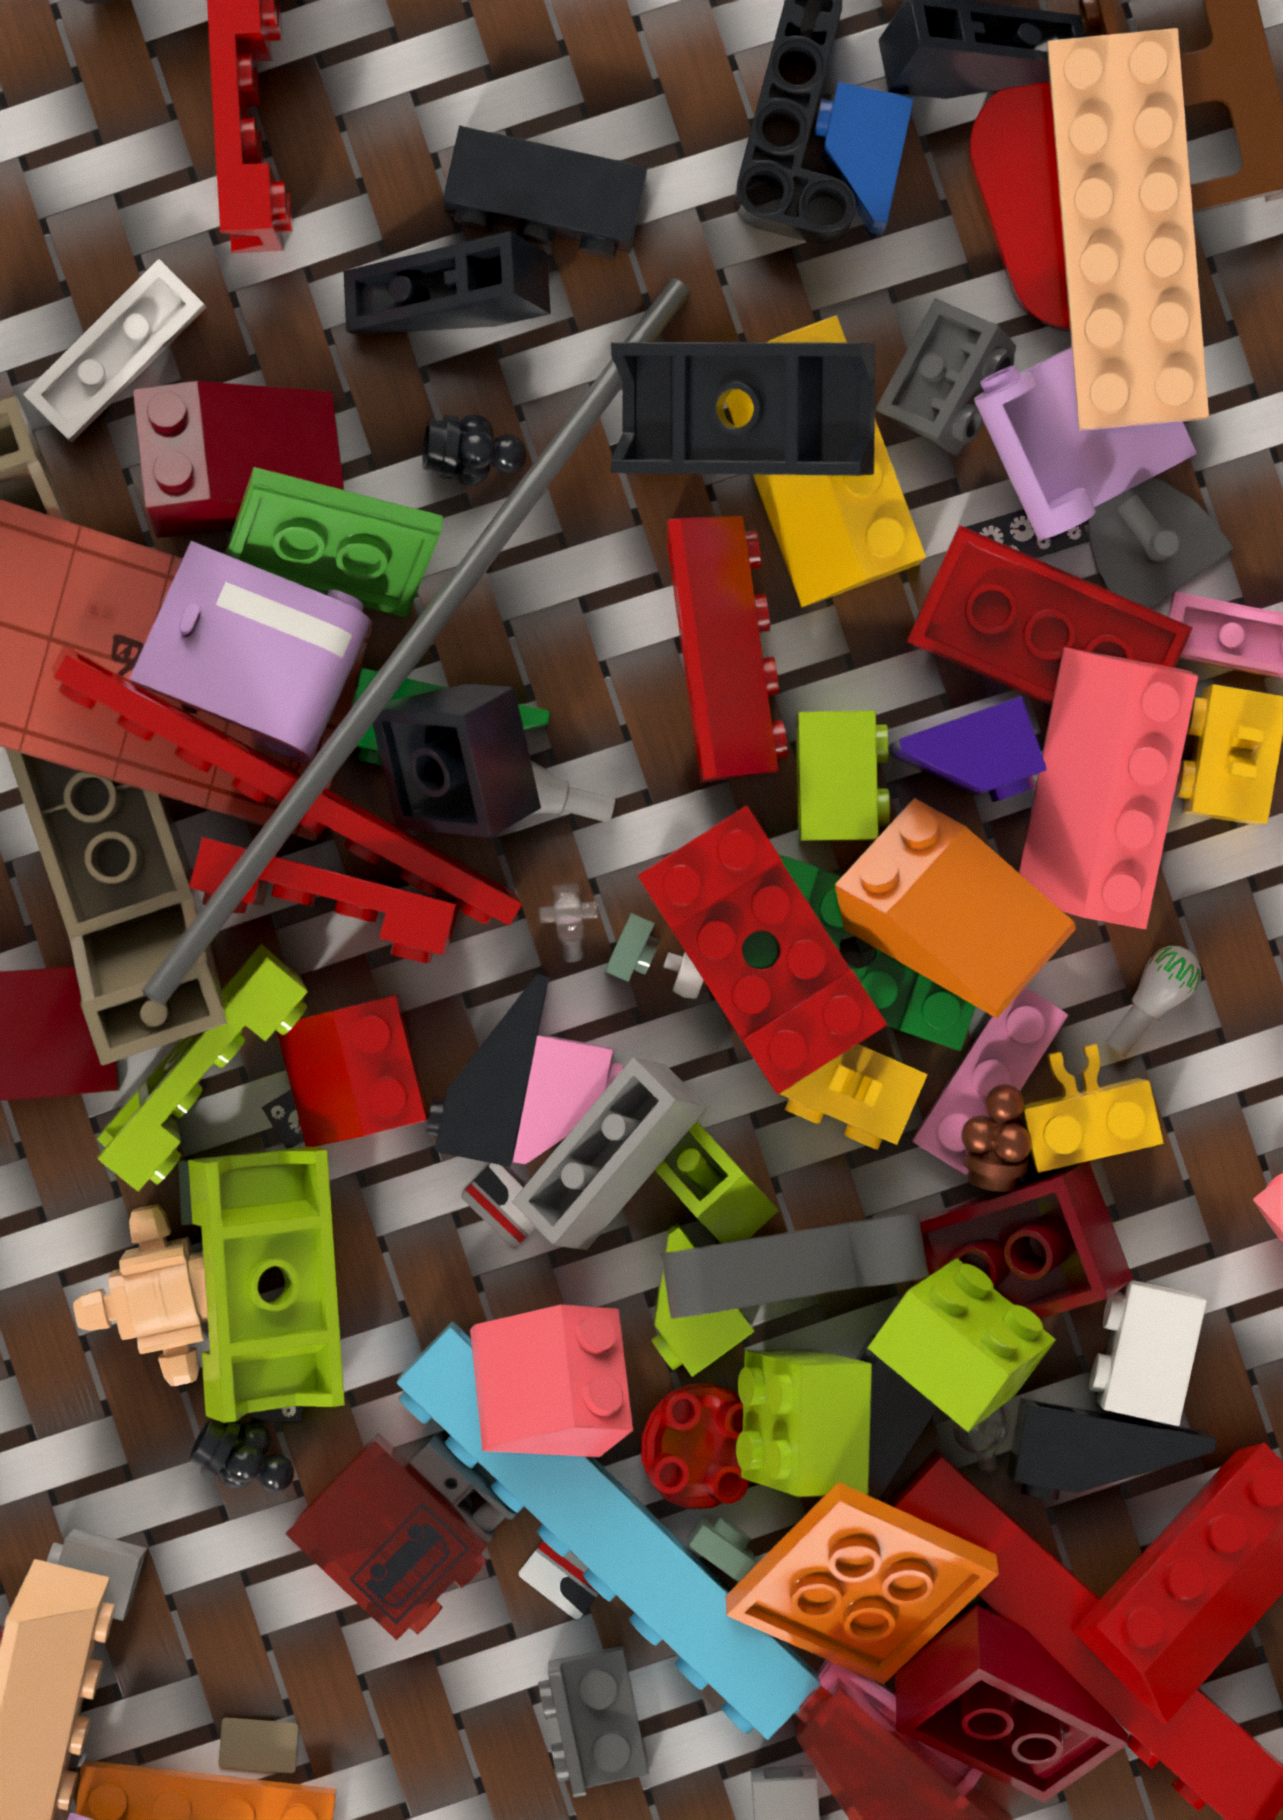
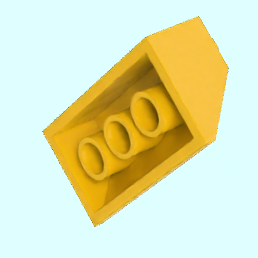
(835, 527)

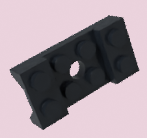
(806, 397)

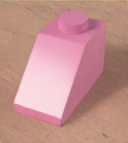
(560, 1090)

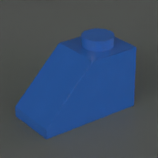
(865, 145)

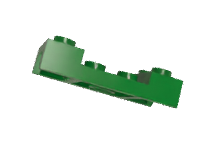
(898, 992)

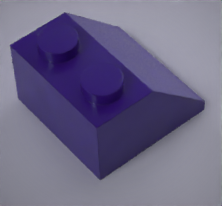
(978, 751)

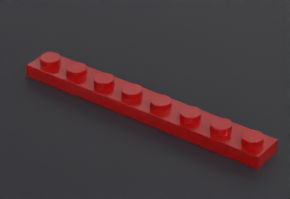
(262, 776)

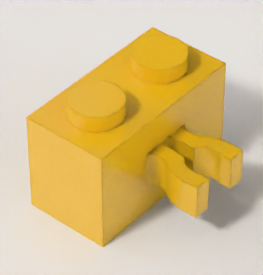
(1232, 755)
(861, 1090)
(1090, 1121)

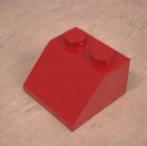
(353, 1072)

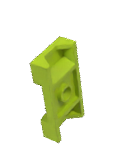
(143, 1134)
(257, 1216)

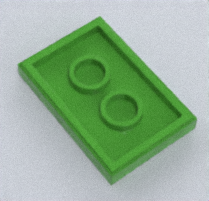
(334, 540)

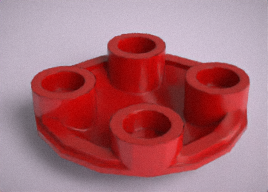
(692, 1446)

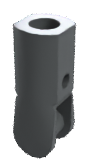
(454, 1481)

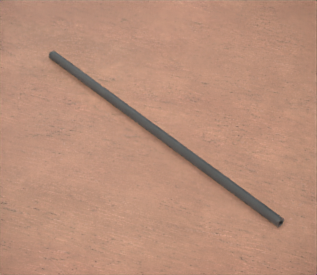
(406, 656)

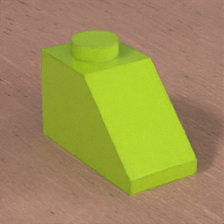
(715, 1187)
(698, 1338)

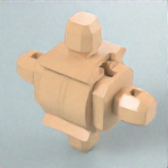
(154, 1297)

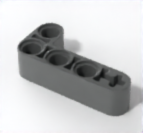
(794, 1265)

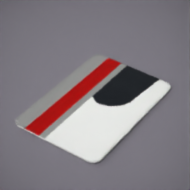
(492, 1200)
(559, 1579)

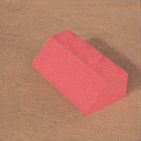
(1107, 785)

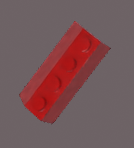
(723, 649)
(1195, 1586)

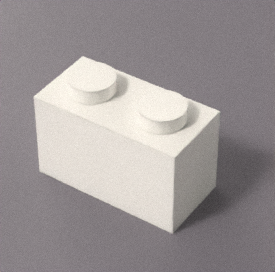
(1148, 1351)

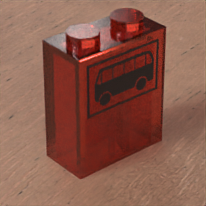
(388, 1539)

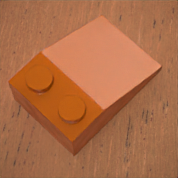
(951, 909)

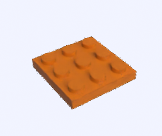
(861, 1583)

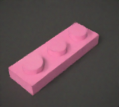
(999, 1055)

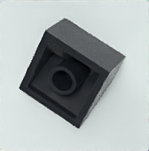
(457, 760)

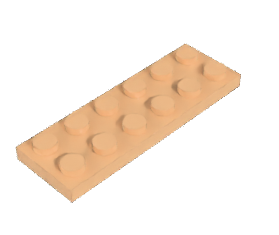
(1128, 229)

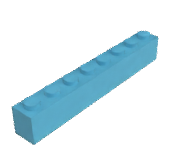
(621, 1545)

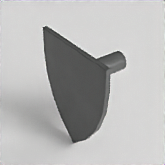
(1152, 542)

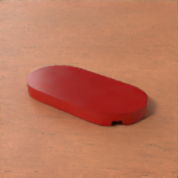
(1019, 188)

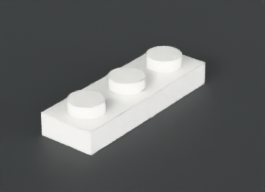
(115, 350)

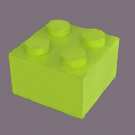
(962, 1343)
(804, 1421)

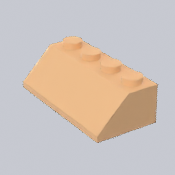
(43, 1686)

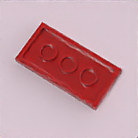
(1016, 614)

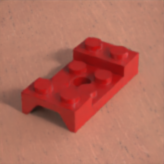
(250, 199)
(412, 921)
(803, 1004)

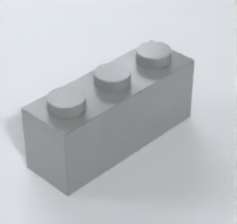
(609, 1154)

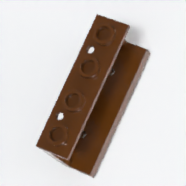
(1240, 75)

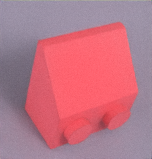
(552, 1381)

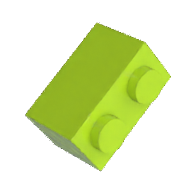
(839, 776)

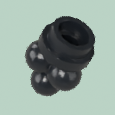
(468, 448)
(237, 1456)

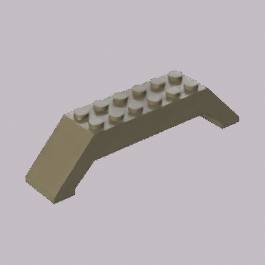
(109, 852)

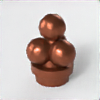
(999, 1145)

